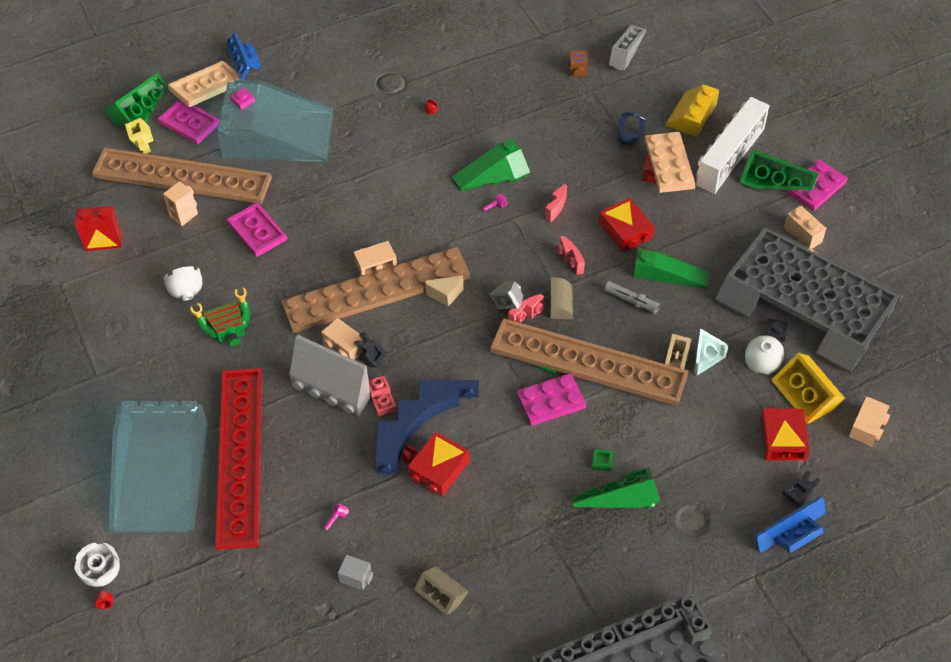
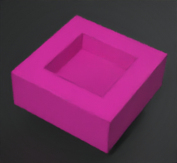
(242, 98)

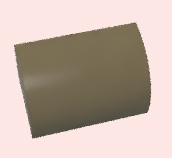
(561, 299)
(441, 590)

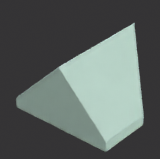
(708, 352)

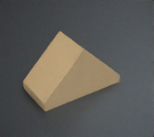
(444, 289)
(678, 351)

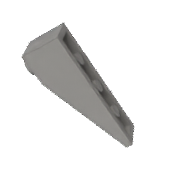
(626, 47)

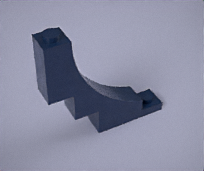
(434, 398)

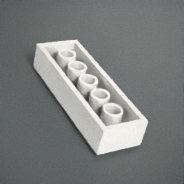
(731, 145)

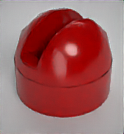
(431, 106)
(407, 456)
(104, 600)

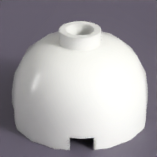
(184, 283)
(764, 355)
(97, 564)

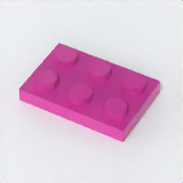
(189, 121)
(826, 185)
(257, 229)
(551, 399)

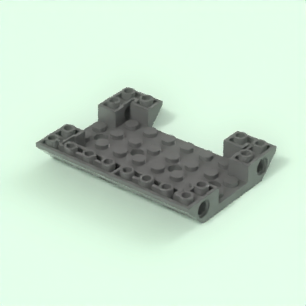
(819, 275)
(661, 634)

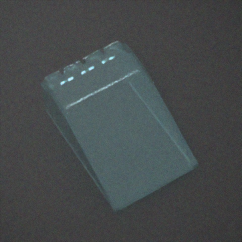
(274, 126)
(156, 466)

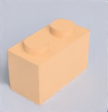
(180, 203)
(804, 227)
(375, 258)
(340, 339)
(869, 420)

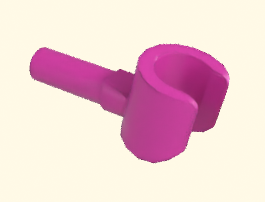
(499, 199)
(338, 510)

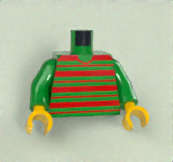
(225, 321)

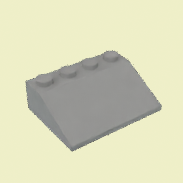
(329, 376)

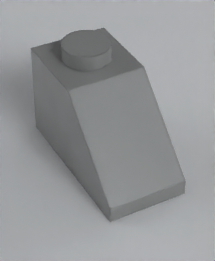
(507, 295)

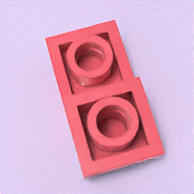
(558, 200)
(572, 254)
(528, 307)
(381, 396)

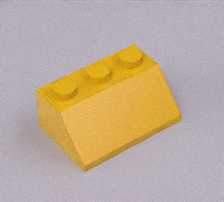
(693, 110)
(807, 387)

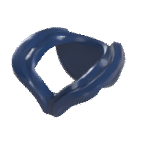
(627, 137)

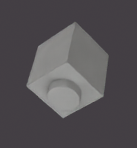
(355, 572)

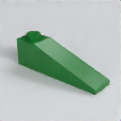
(138, 102)
(497, 165)
(770, 172)
(661, 267)
(633, 491)

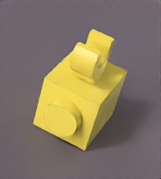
(140, 134)

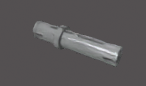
(651, 305)

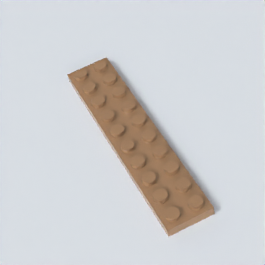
(166, 172)
(371, 290)
(590, 361)

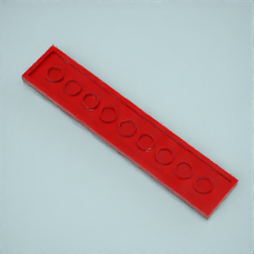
(239, 460)

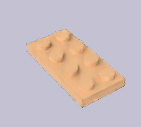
(203, 84)
(669, 162)

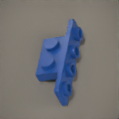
(242, 56)
(794, 528)

